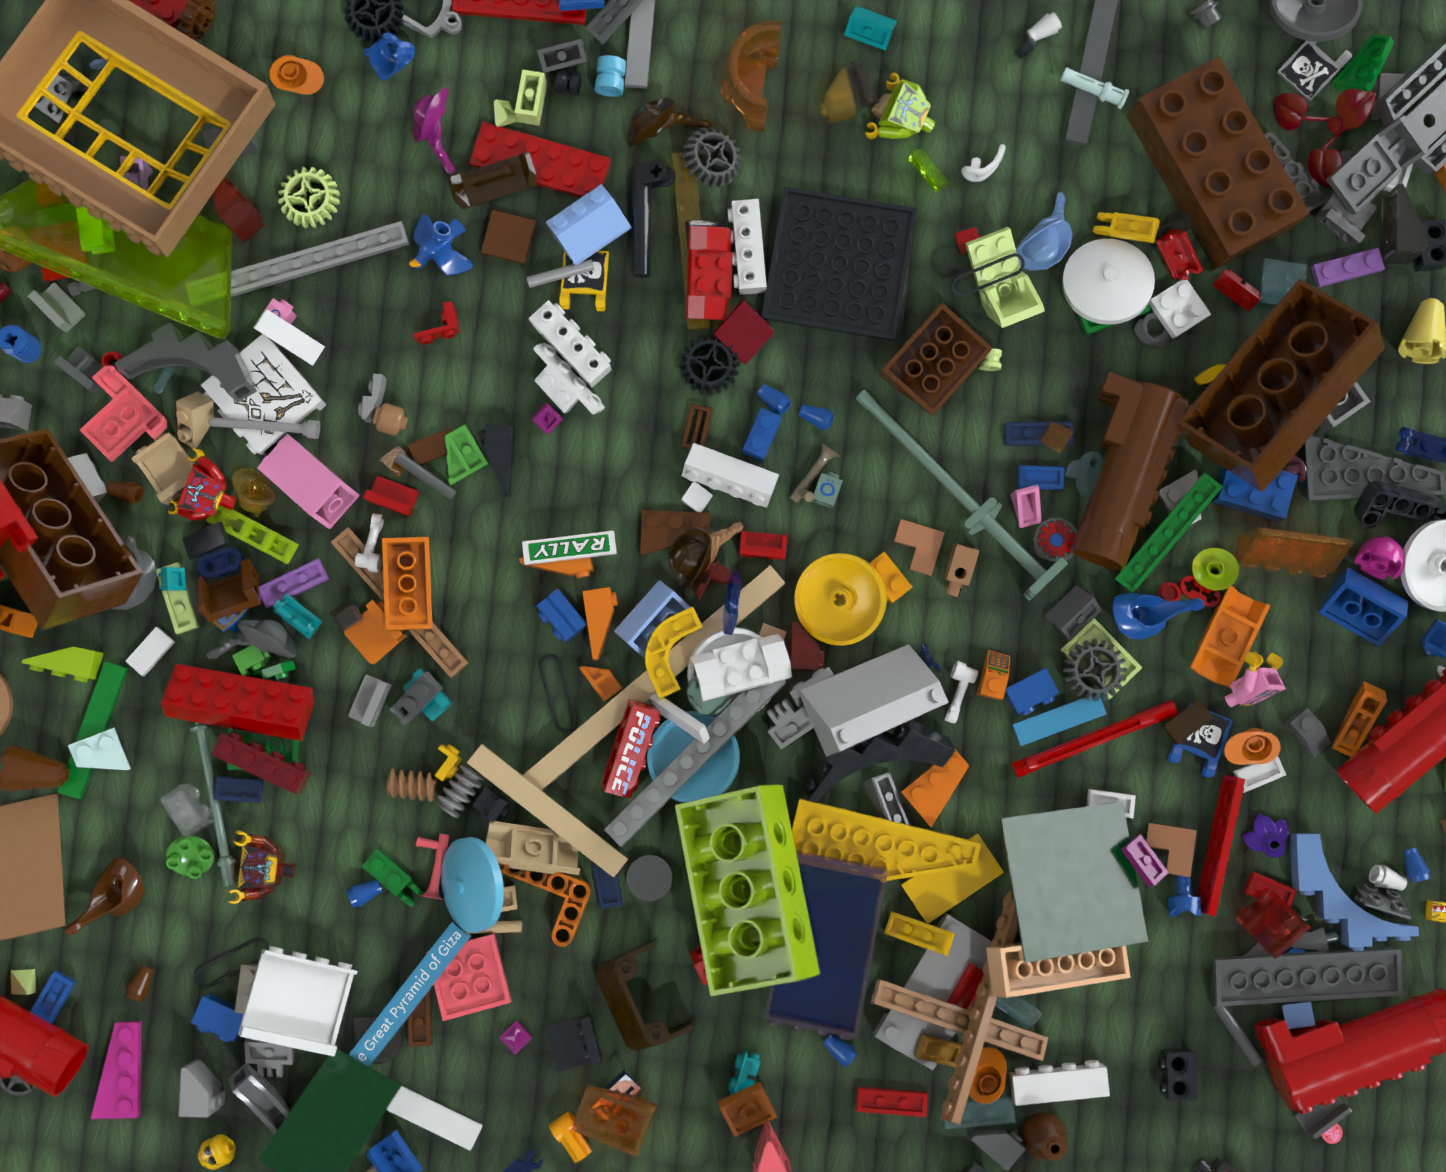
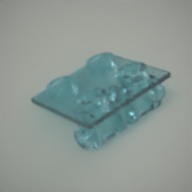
(1279, 278)

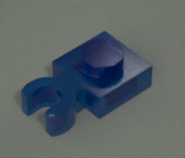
(526, 1166)

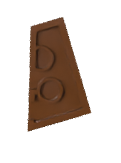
(662, 528)

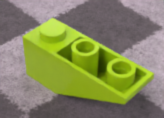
(74, 660)

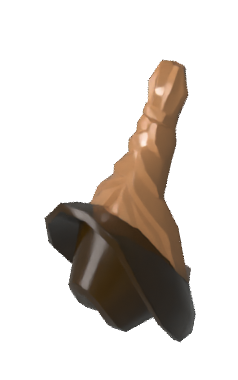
(695, 551)

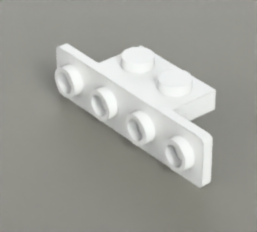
(562, 384)

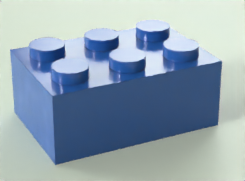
(1269, 504)

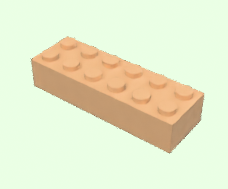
(1014, 977)

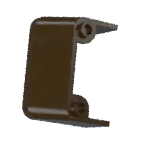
(611, 979)

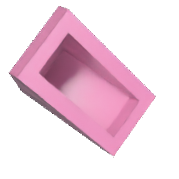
(1027, 506)

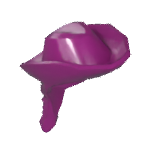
(427, 125)

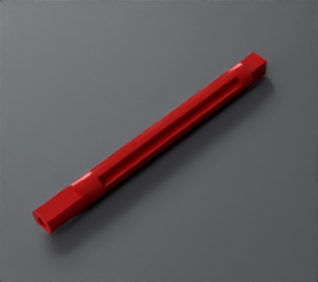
(1095, 738)

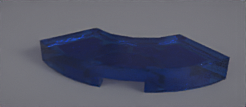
(731, 603)

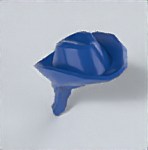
(1150, 613)

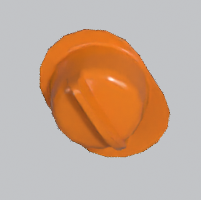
(296, 75)
(1252, 747)
(989, 1076)

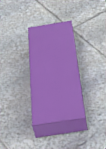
(293, 582)

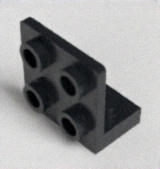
(574, 1042)

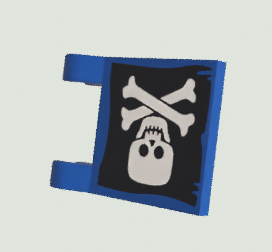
(1205, 742)

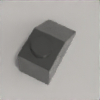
(1307, 731)
(999, 1145)

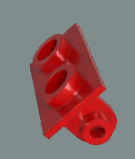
(1231, 286)

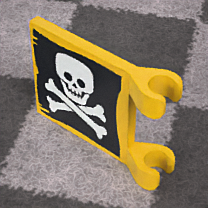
(587, 283)

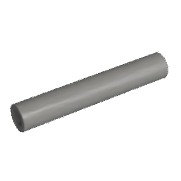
(560, 273)

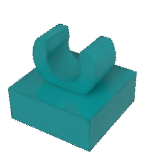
(172, 579)

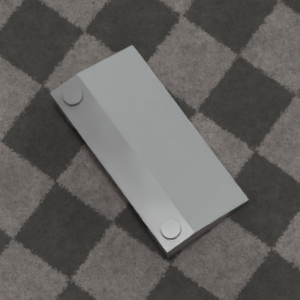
(871, 699)
(934, 977)

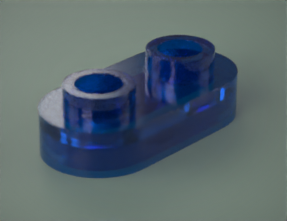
(221, 562)

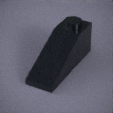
(499, 446)

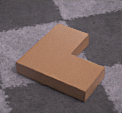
(926, 545)
(1178, 842)

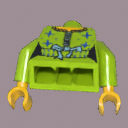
(904, 112)

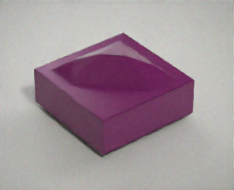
(546, 418)
(516, 1037)

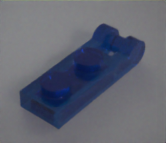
(1424, 445)

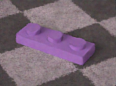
(1347, 268)

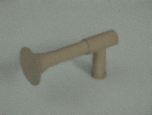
(801, 490)

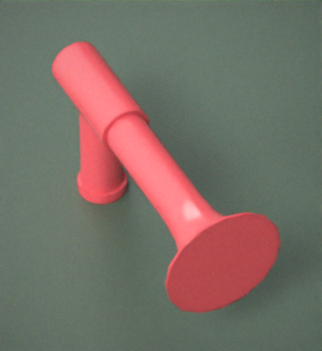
(441, 848)

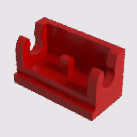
(1178, 254)
(763, 545)

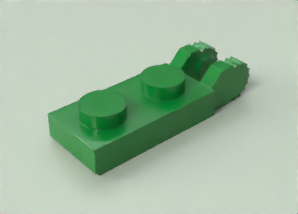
(391, 876)

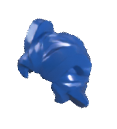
(389, 55)

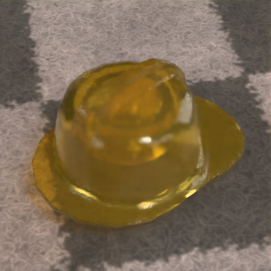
(252, 490)

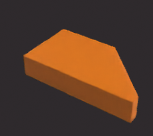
(602, 681)

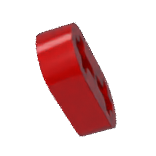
(1191, 594)

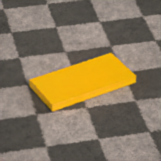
(941, 891)

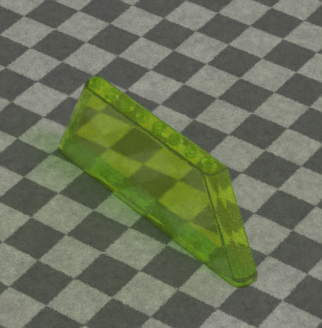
(185, 287)

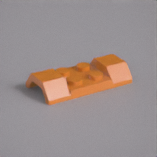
(1228, 637)

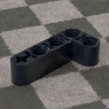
(1385, 497)

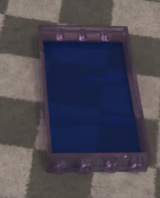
(844, 919)

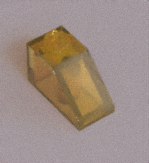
(839, 100)

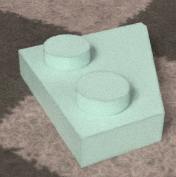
(100, 751)

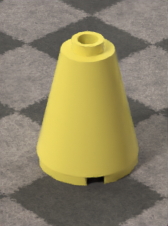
(1425, 334)

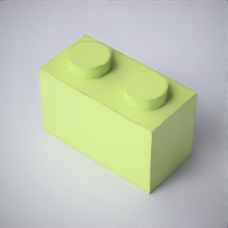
(531, 97)

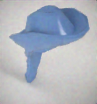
(1047, 241)

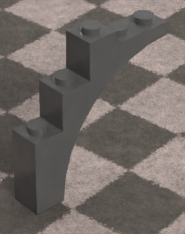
(195, 351)
(259, 1096)

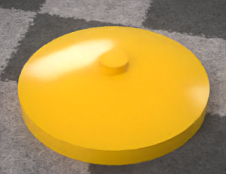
(840, 599)

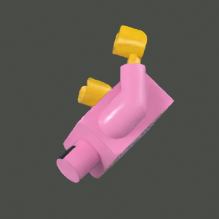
(1256, 683)

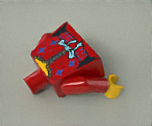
(202, 490)

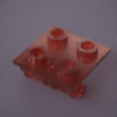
(715, 572)

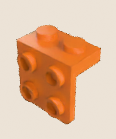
(370, 634)

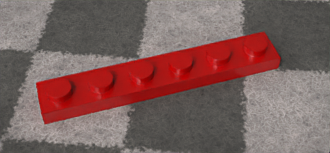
(1220, 843)

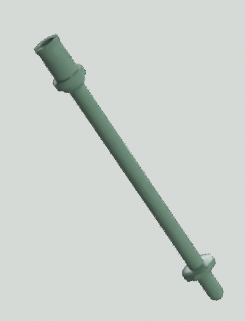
(226, 861)

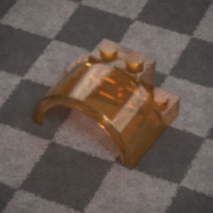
(748, 74)

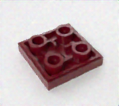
(744, 331)

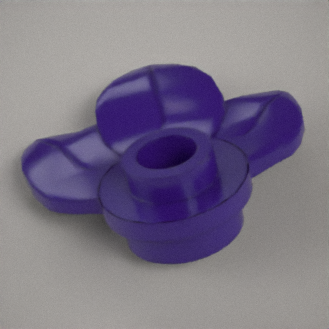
(1266, 832)

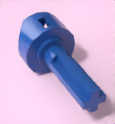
(1183, 900)

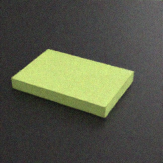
(1095, 630)

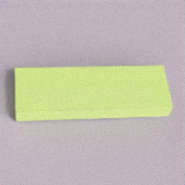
(180, 607)

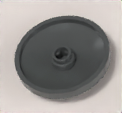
(1316, 18)

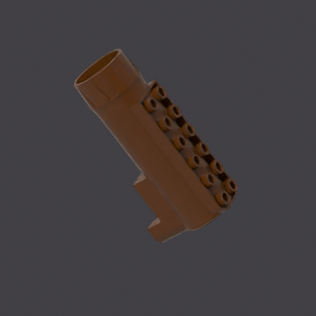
(1137, 450)

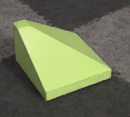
(504, 113)
(23, 982)

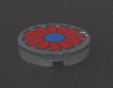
(1054, 539)

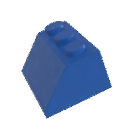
(1364, 607)

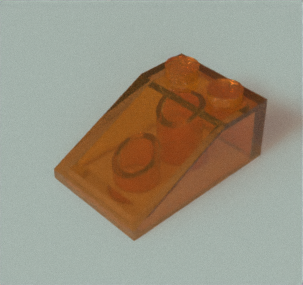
(615, 1118)

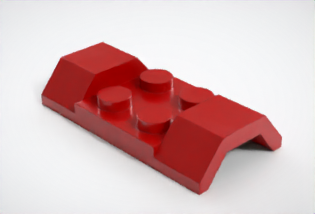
(709, 273)

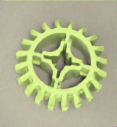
(300, 198)

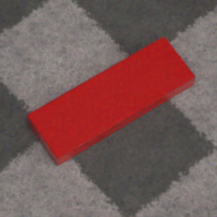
(891, 1101)

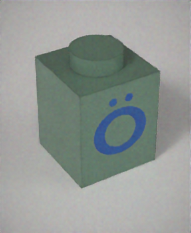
(827, 489)

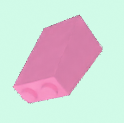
(308, 481)

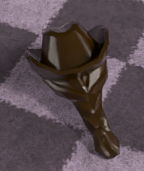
(657, 116)

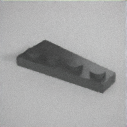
(1306, 188)

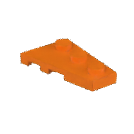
(934, 788)

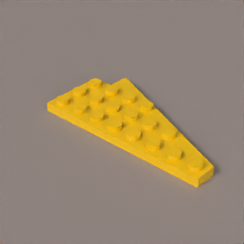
(879, 842)

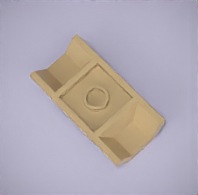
(531, 848)

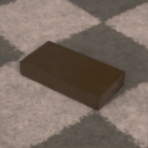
(1187, 722)

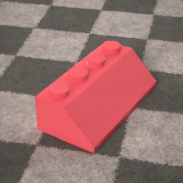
(769, 1153)

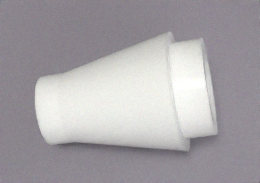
(1045, 27)
(1385, 877)

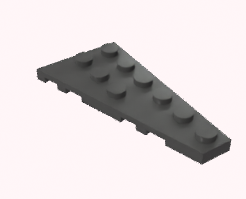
(1345, 470)

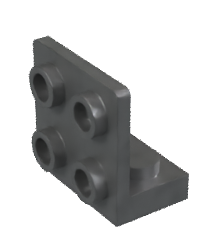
(63, 88)
(1340, 221)

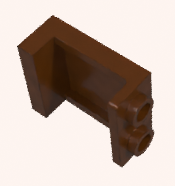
(229, 594)

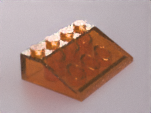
(1291, 551)

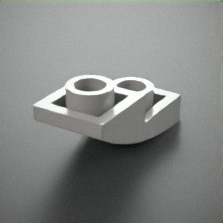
(370, 403)

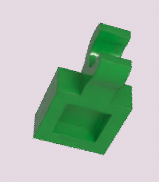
(278, 671)

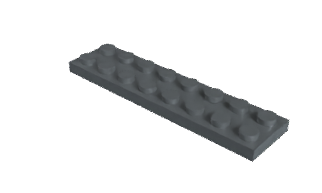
(1307, 976)

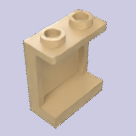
(165, 466)

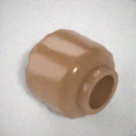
(390, 419)

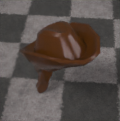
(114, 894)

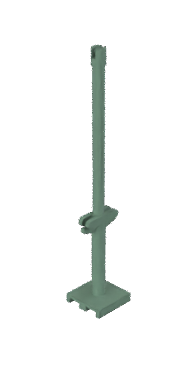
(983, 516)

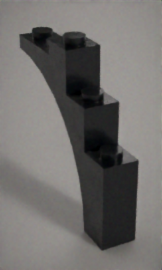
(908, 742)

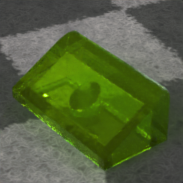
(928, 170)

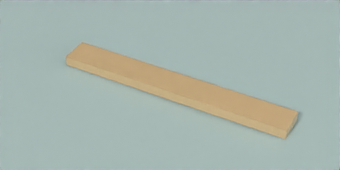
(547, 810)

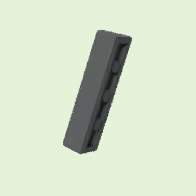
(885, 798)

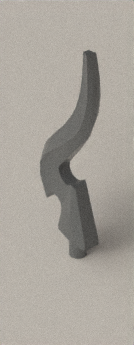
(1313, 940)

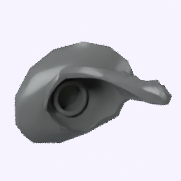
(147, 580)
(265, 635)

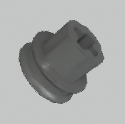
(1205, 13)

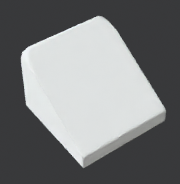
(696, 497)

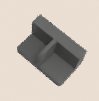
(82, 368)

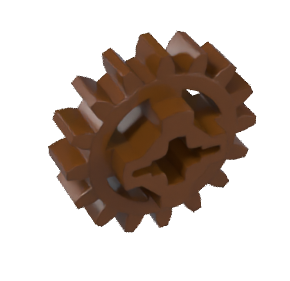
(197, 18)

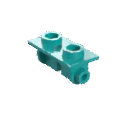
(297, 615)
(745, 1066)

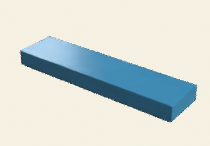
(1057, 720)

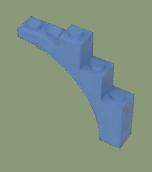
(1312, 877)

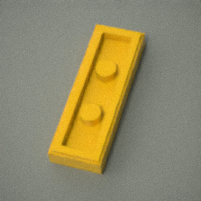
(919, 933)

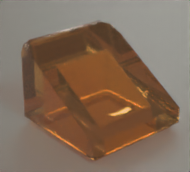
(1056, 436)
(389, 461)

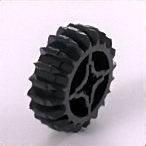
(357, 15)
(704, 383)

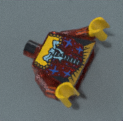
(260, 867)

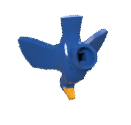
(436, 244)

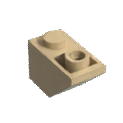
(193, 418)

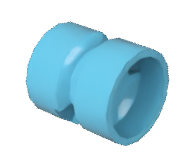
(610, 79)

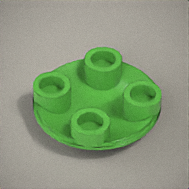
(190, 856)

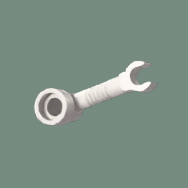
(368, 558)
(964, 675)

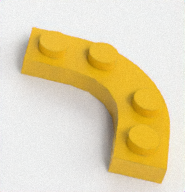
(659, 648)

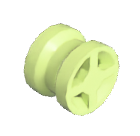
(991, 361)

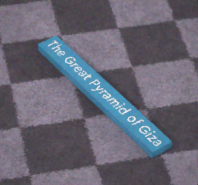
(410, 994)

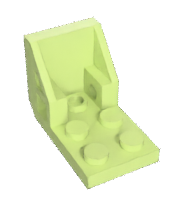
(1011, 298)

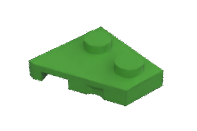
(463, 454)

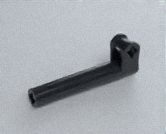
(644, 179)

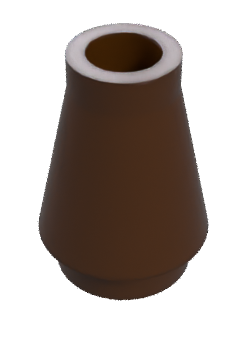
(127, 491)
(140, 984)

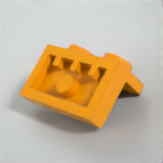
(893, 579)

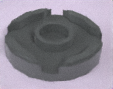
(649, 877)

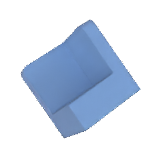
(1298, 1014)

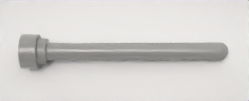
(310, 429)

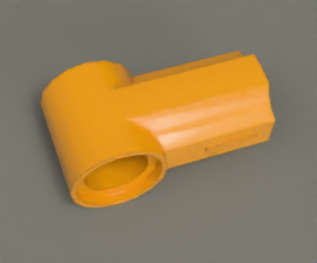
(573, 1142)

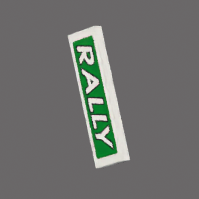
(569, 547)

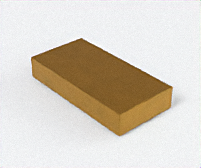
(938, 1050)

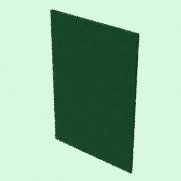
(331, 1118)

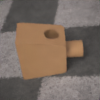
(960, 557)

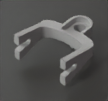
(442, 22)

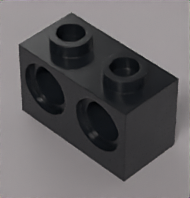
(1434, 245)
(1184, 1072)

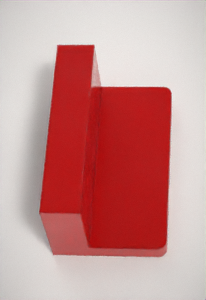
(392, 496)

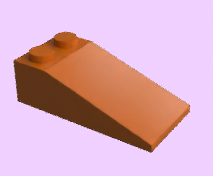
(406, 583)

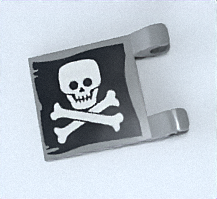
(1311, 69)

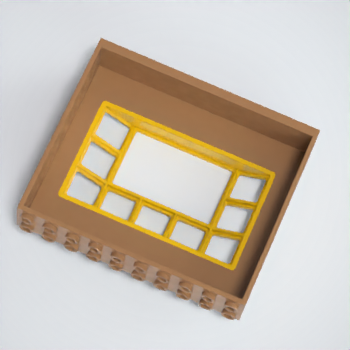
(156, 57)

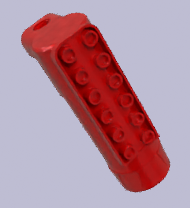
(1400, 748)
(37, 1050)
(1337, 1060)

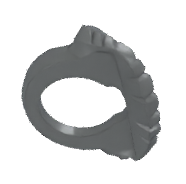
(1141, 331)

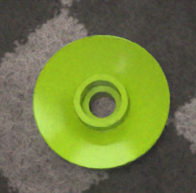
(1217, 560)

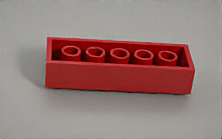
(238, 702)

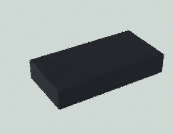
(205, 540)

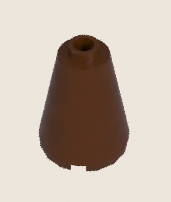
(30, 770)
(1045, 1136)

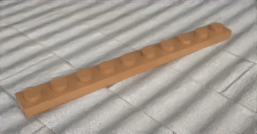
(979, 1022)

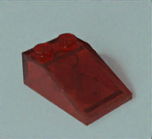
(1272, 923)

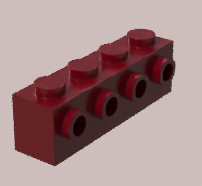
(261, 763)

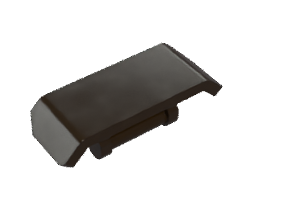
(493, 181)

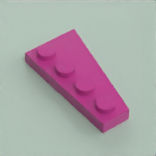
(121, 1077)

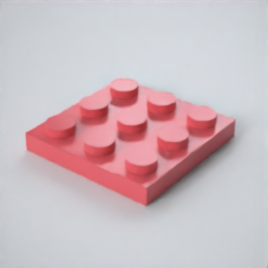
(473, 980)

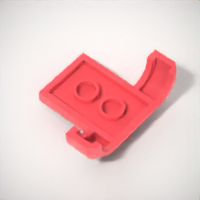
(123, 417)

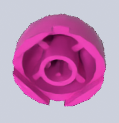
(1381, 558)

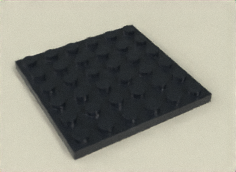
(839, 263)

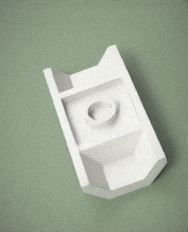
(741, 666)

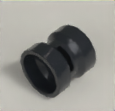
(568, 82)

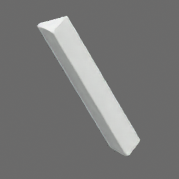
(435, 1118)

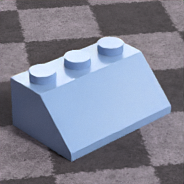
(588, 224)
(649, 613)

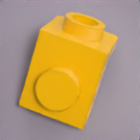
(449, 767)

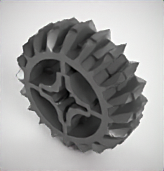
(726, 164)
(1099, 680)

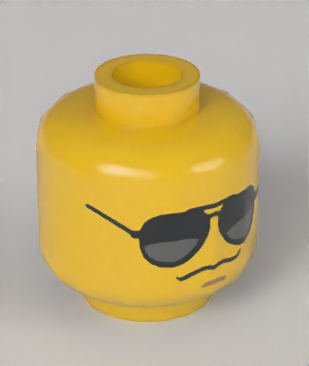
(216, 1152)

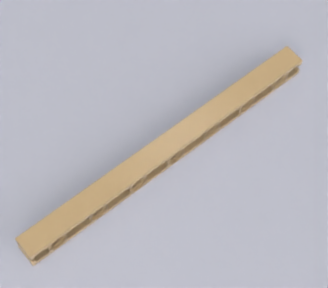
(641, 689)

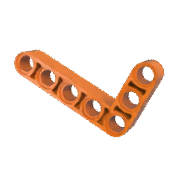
(567, 891)

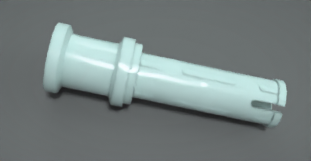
(1104, 91)

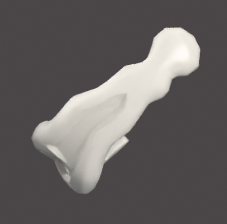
(978, 174)

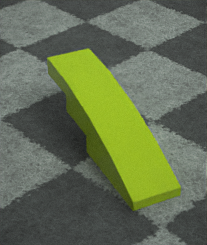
(255, 534)

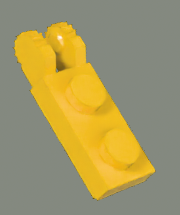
(1128, 226)

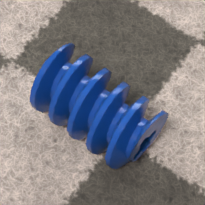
(19, 344)

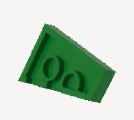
(1365, 65)

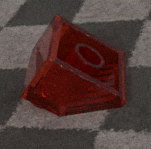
(804, 650)

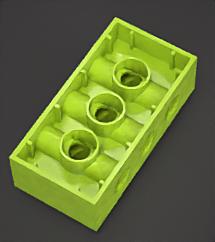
(722, 903)

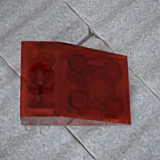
(236, 210)

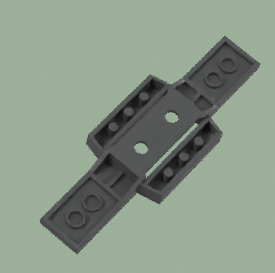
(1401, 138)

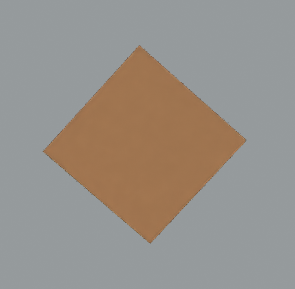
(30, 867)

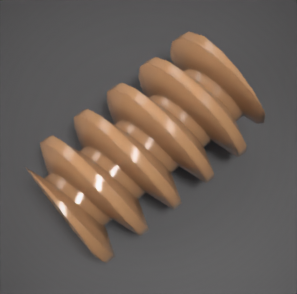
(411, 785)

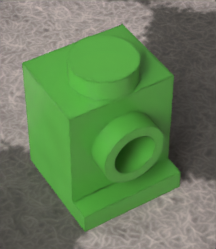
(251, 659)

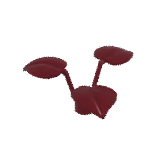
(1353, 110)

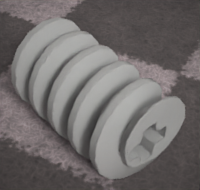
(459, 791)

